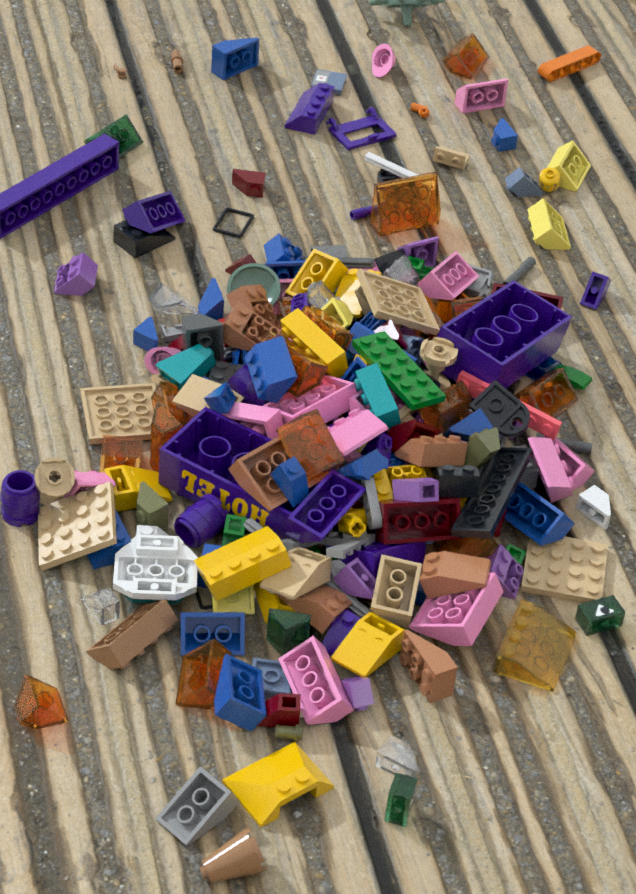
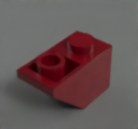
(282, 710)

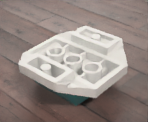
(155, 569)

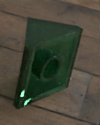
(287, 629)

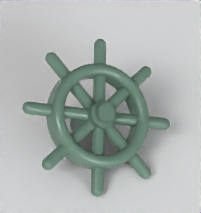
(406, 6)

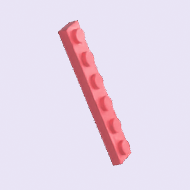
(538, 420)

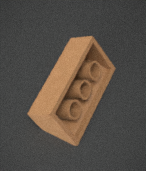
(133, 635)

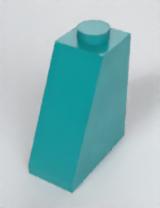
(182, 365)

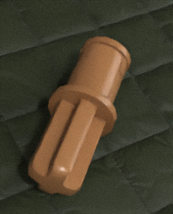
(177, 61)

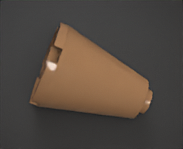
(234, 859)

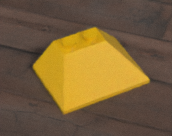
(276, 781)

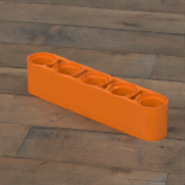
(569, 63)

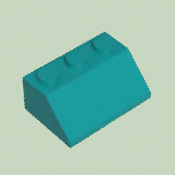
(377, 395)

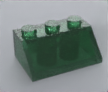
(123, 132)

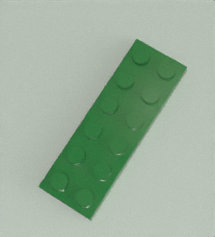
(399, 370)

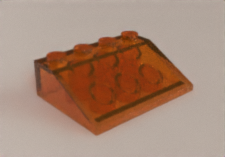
(405, 204)

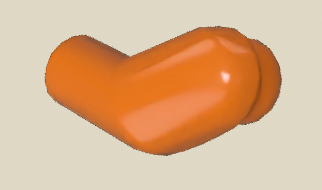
(422, 110)

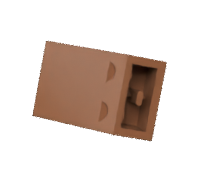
(255, 299)
(245, 328)
(428, 666)

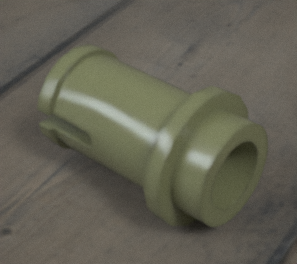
(289, 732)

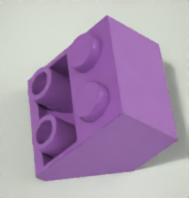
(76, 276)
(507, 571)

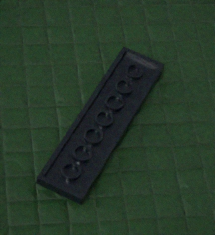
(496, 487)

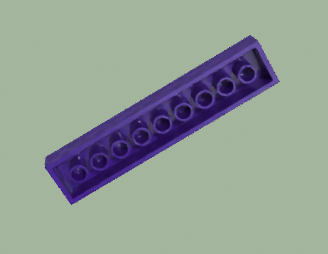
(57, 183)

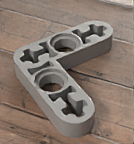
(371, 504)

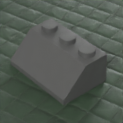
(203, 331)

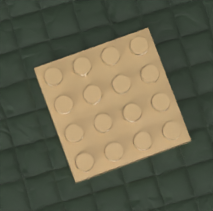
(397, 301)
(118, 411)
(76, 526)
(565, 569)

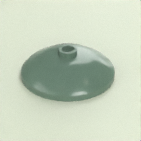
(253, 275)

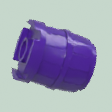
(242, 384)
(19, 498)
(201, 521)

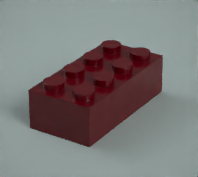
(417, 520)

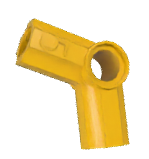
(353, 522)

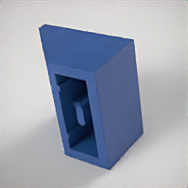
(282, 249)

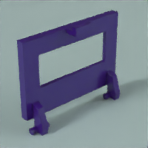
(339, 130)

